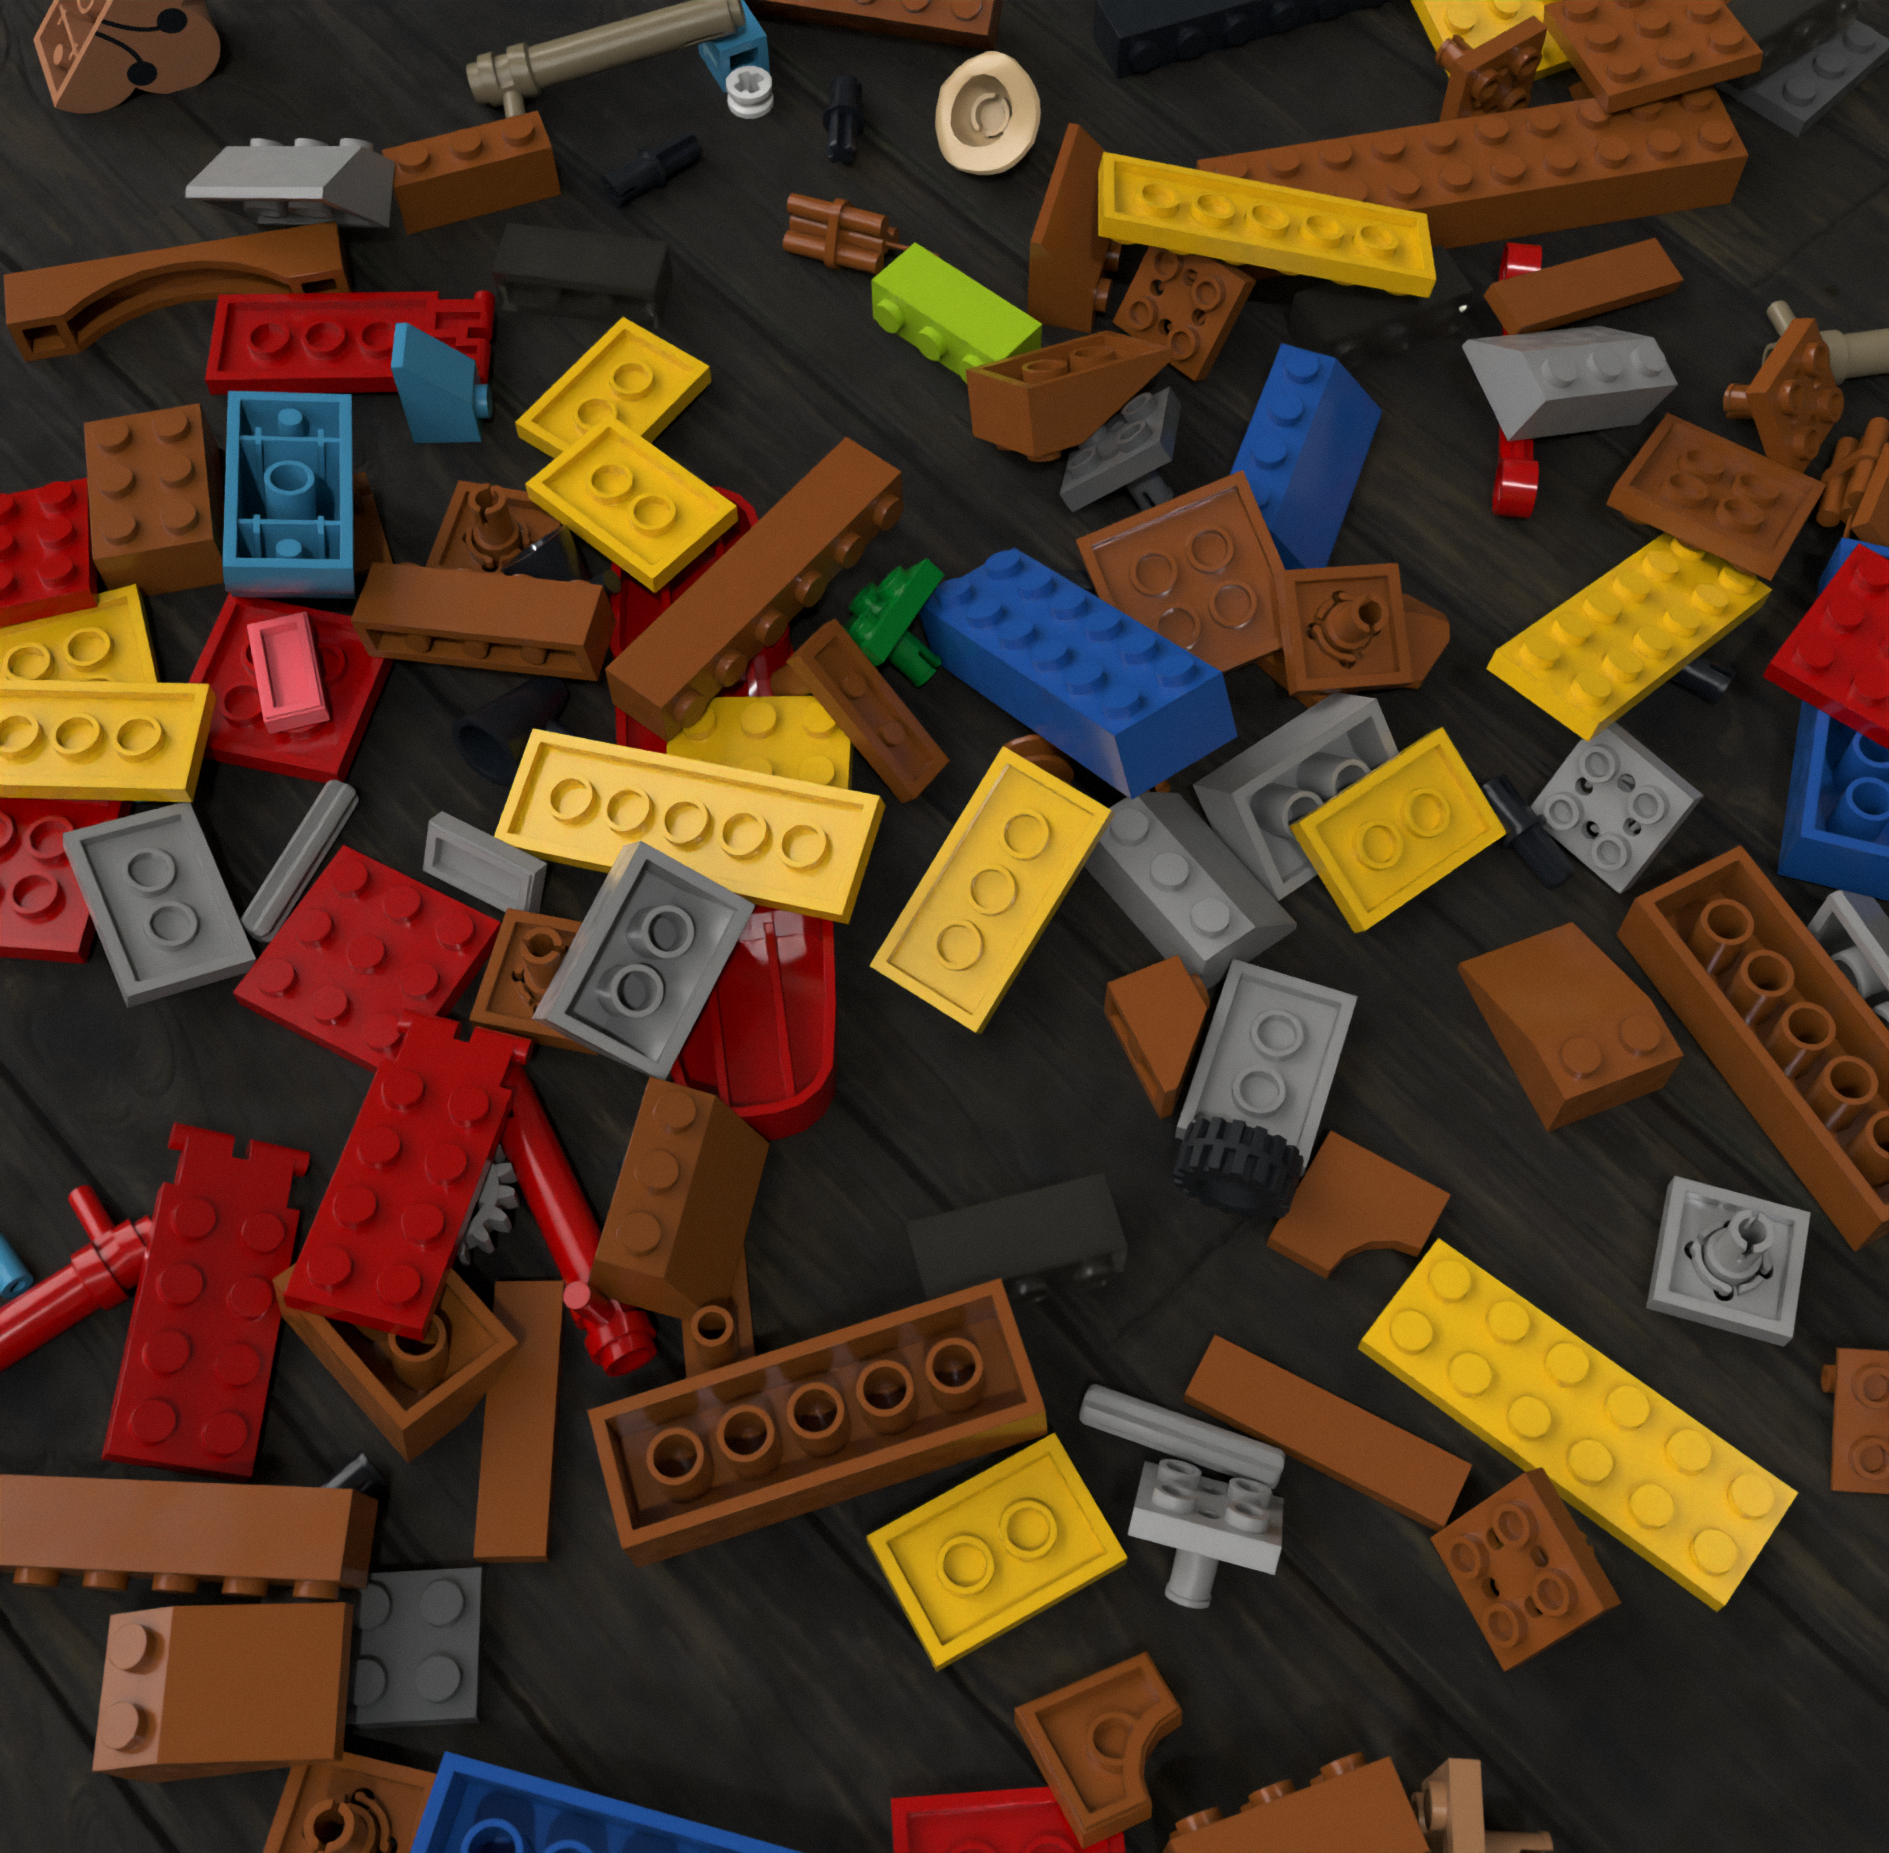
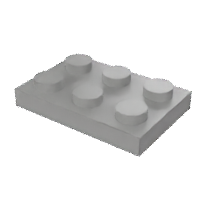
(158, 903)
(1270, 1055)

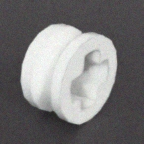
(748, 104)

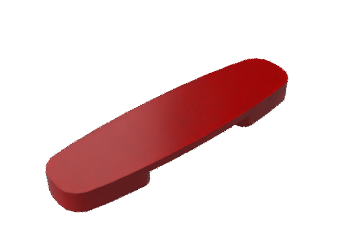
(773, 1014)

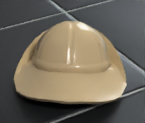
(987, 114)

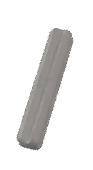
(299, 861)
(1181, 1436)

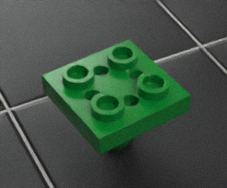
(883, 619)

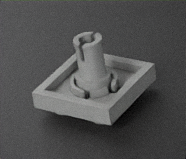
(1627, 788)
(1727, 1260)
(1206, 1524)

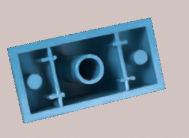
(289, 496)

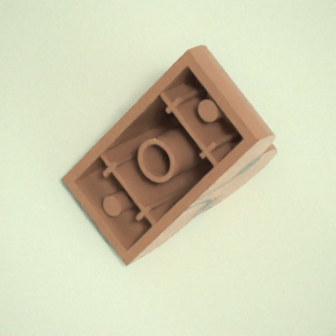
(107, 48)

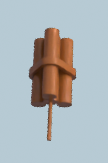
(839, 234)
(1850, 474)

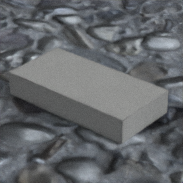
(483, 865)

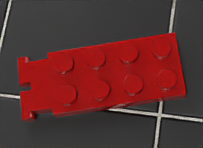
(335, 338)
(408, 1178)
(206, 1309)

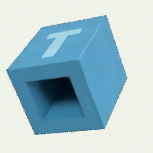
(738, 50)

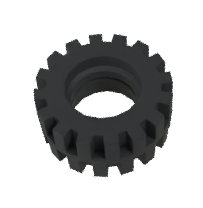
(1238, 1168)

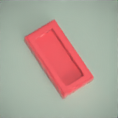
(288, 672)

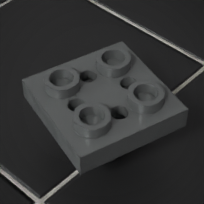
(1126, 453)

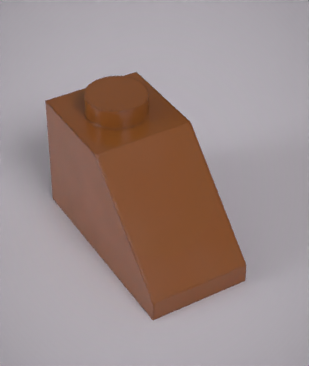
(1159, 1025)

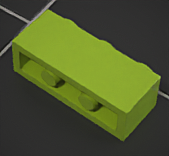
(949, 313)

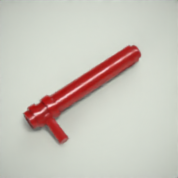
(93, 1280)
(617, 1332)

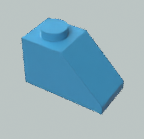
(438, 388)

